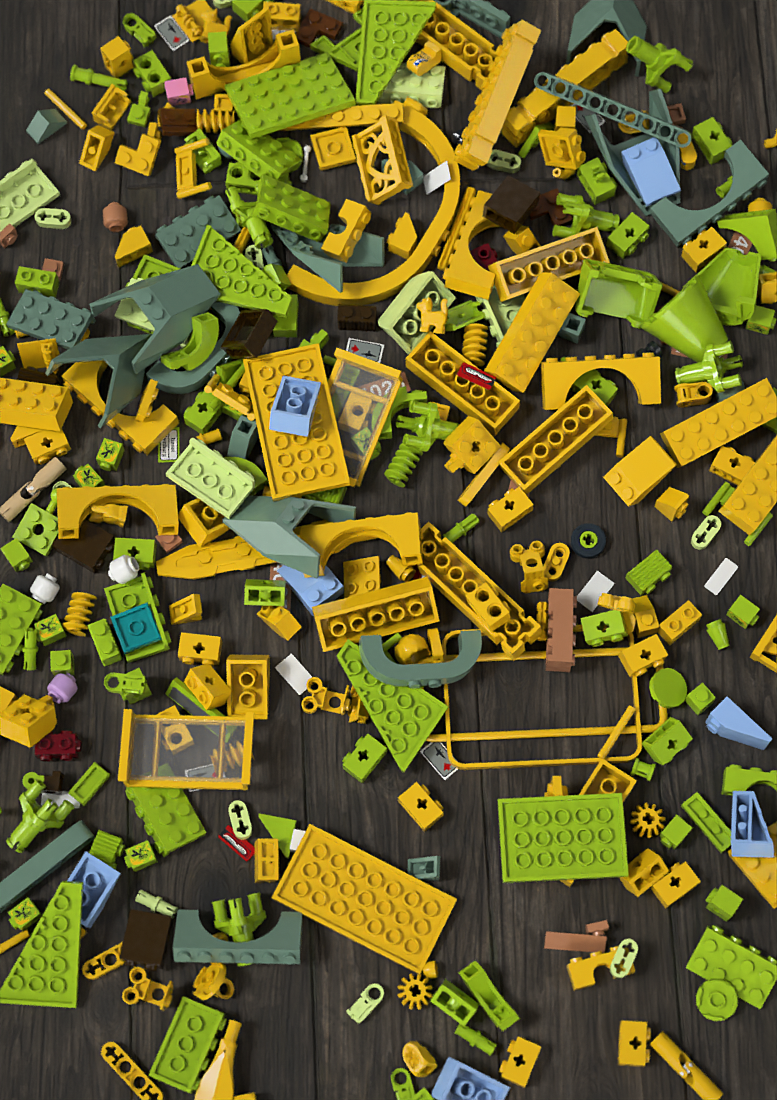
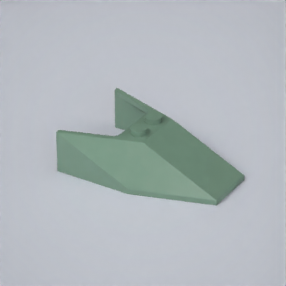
(613, 154)
(169, 305)
(270, 528)

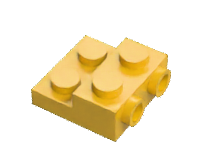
(562, 148)

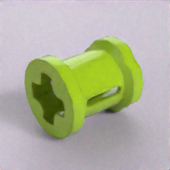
(643, 769)

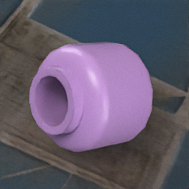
(62, 688)

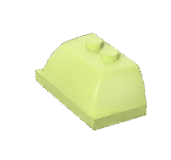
(403, 318)

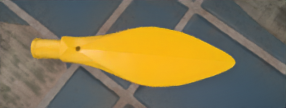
(219, 1079)

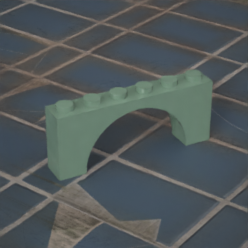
(683, 223)
(279, 946)

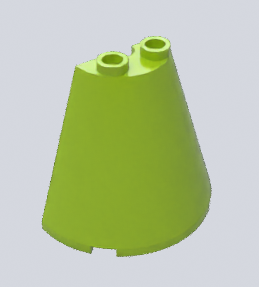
(732, 284)
(688, 321)

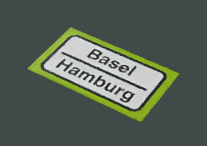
(169, 447)

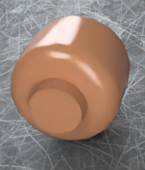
(115, 217)

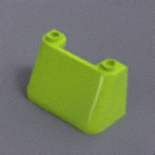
(617, 291)

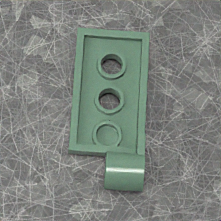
(480, 13)

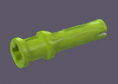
(89, 77)

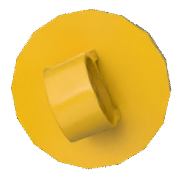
(209, 982)

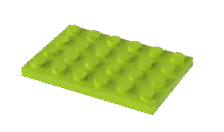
(289, 95)
(562, 838)

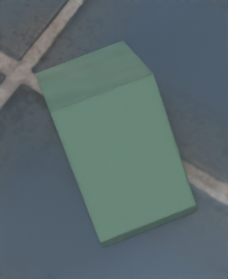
(45, 124)
(425, 868)

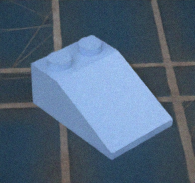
(650, 171)
(294, 406)
(312, 590)
(734, 724)
(97, 886)
(465, 1083)

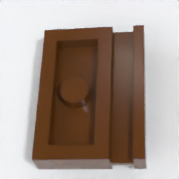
(177, 121)

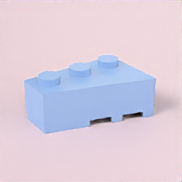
(748, 828)

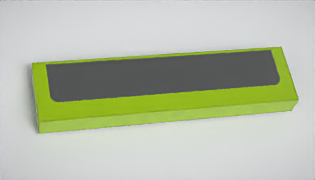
(186, 699)

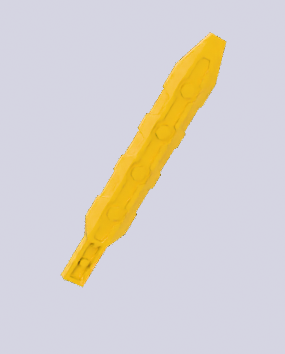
(222, 556)

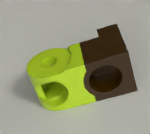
(53, 783)

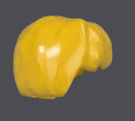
(411, 649)

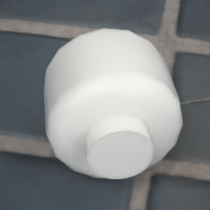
(123, 569)
(44, 588)

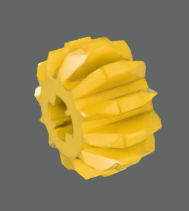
(652, 815)
(421, 988)

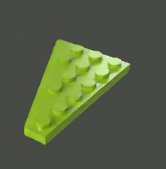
(386, 39)
(238, 278)
(399, 713)
(50, 960)

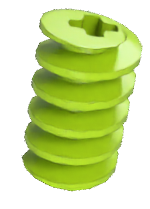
(401, 463)

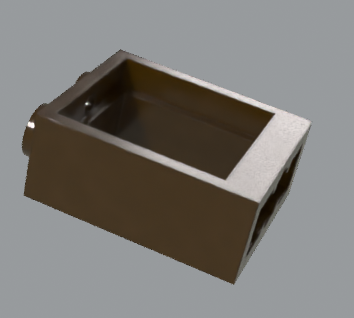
(249, 334)

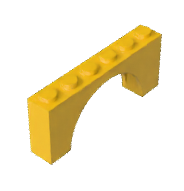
(210, 79)
(464, 272)
(560, 375)
(145, 435)
(155, 500)
(400, 530)

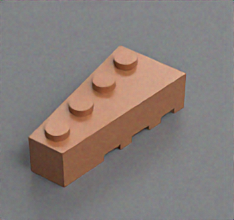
(560, 630)

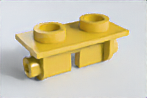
(357, 710)

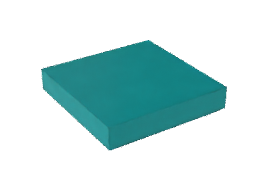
(136, 628)

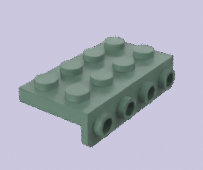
(185, 233)
(49, 319)

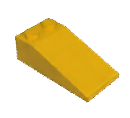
(253, 37)

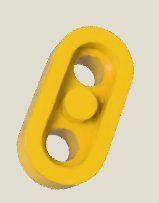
(556, 563)

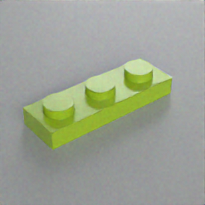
(708, 822)

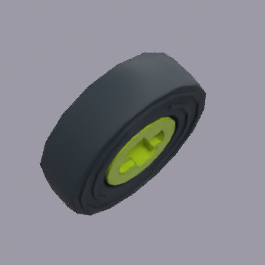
(579, 545)

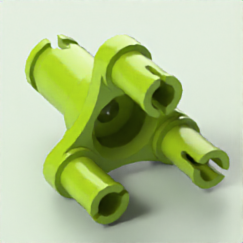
(657, 60)
(583, 217)
(245, 218)
(712, 368)
(427, 426)
(37, 817)
(240, 926)

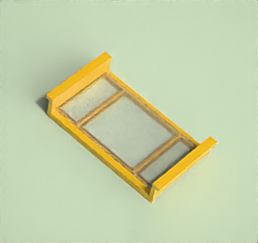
(361, 401)
(186, 751)

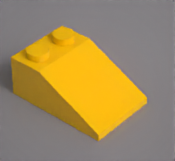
(640, 471)
(202, 521)
(249, 681)

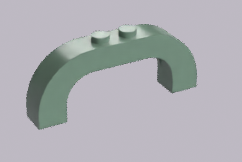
(188, 381)
(420, 674)

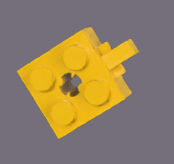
(470, 446)
(28, 719)

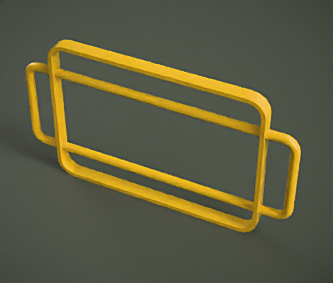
(637, 728)

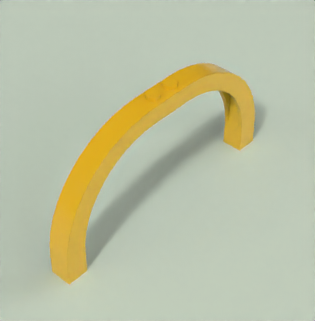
(379, 289)

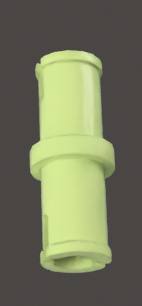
(156, 904)

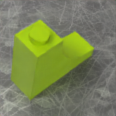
(758, 227)

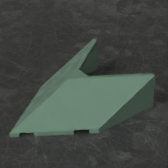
(615, 11)
(366, 253)
(118, 354)

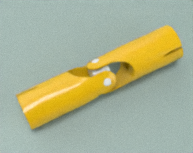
(697, 1080)

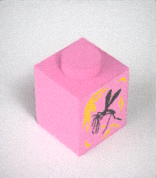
(178, 91)

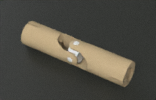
(42, 480)

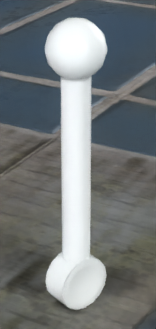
(303, 177)

